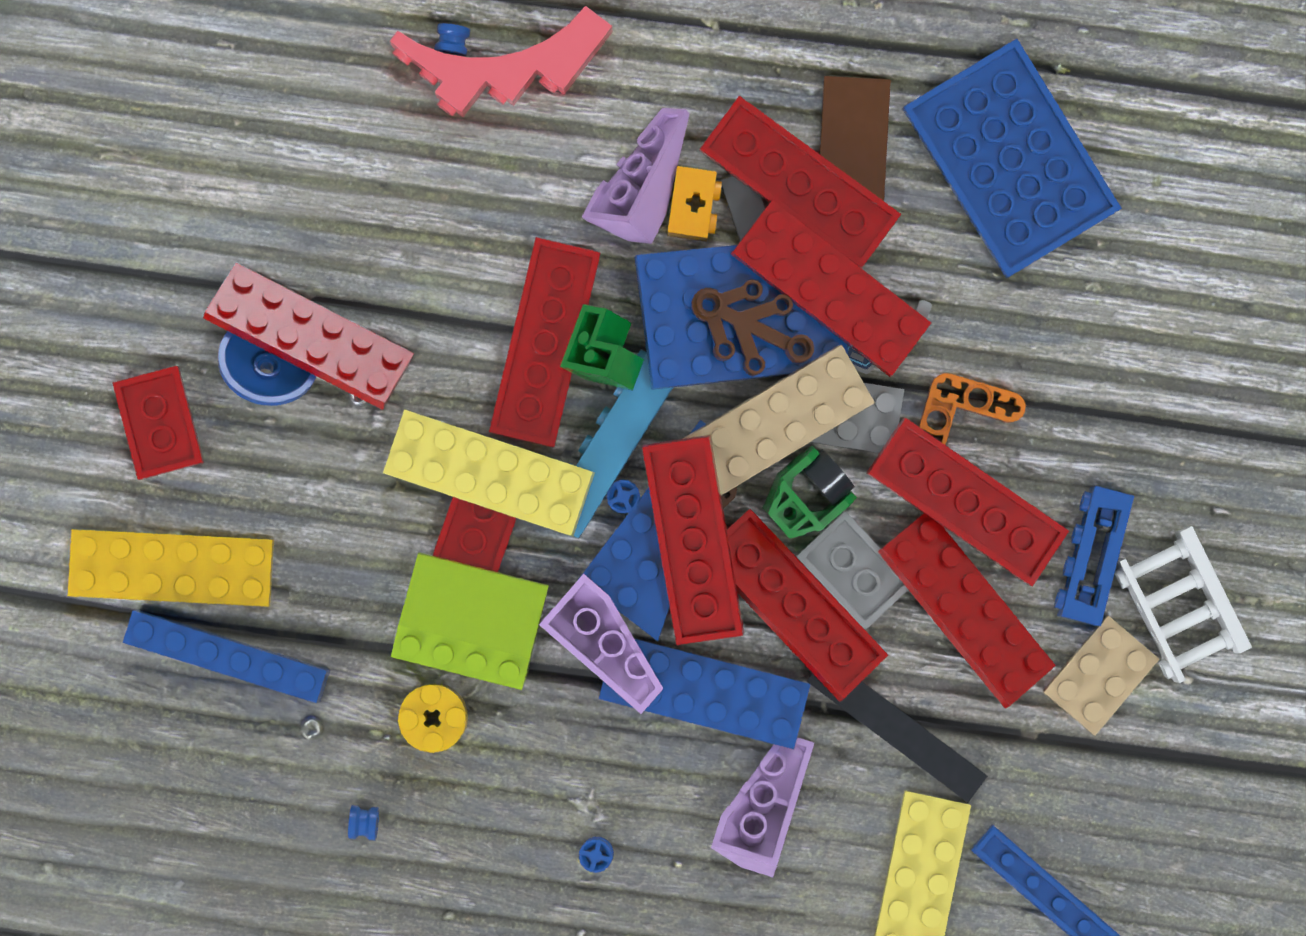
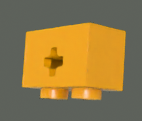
(695, 183)

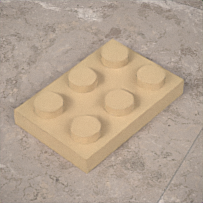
(1100, 675)

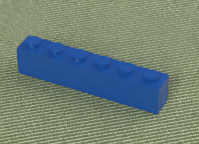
(226, 656)

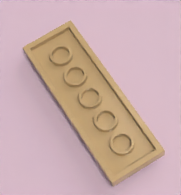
(785, 417)

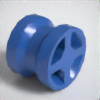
(452, 39)
(625, 498)
(363, 822)
(594, 860)

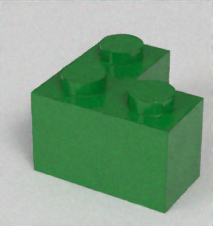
(598, 350)

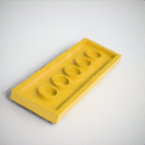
(170, 568)

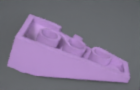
(640, 191)
(597, 636)
(760, 814)

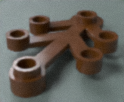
(747, 323)

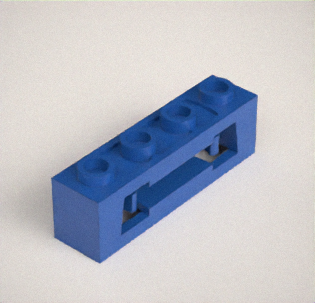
(1083, 538)

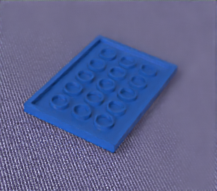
(1011, 158)
(682, 345)

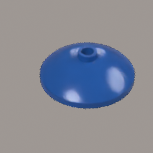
(241, 370)

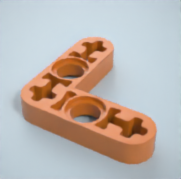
(948, 405)

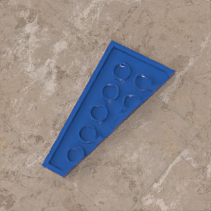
(632, 568)

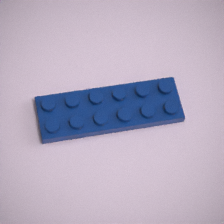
(722, 695)

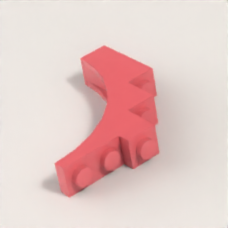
(508, 76)

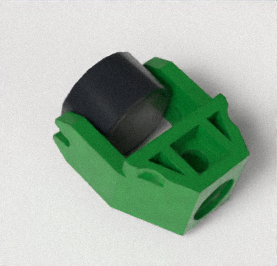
(826, 478)

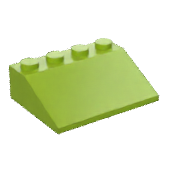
(470, 621)

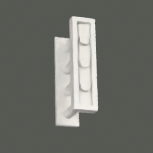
(1215, 606)

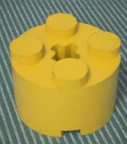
(452, 718)

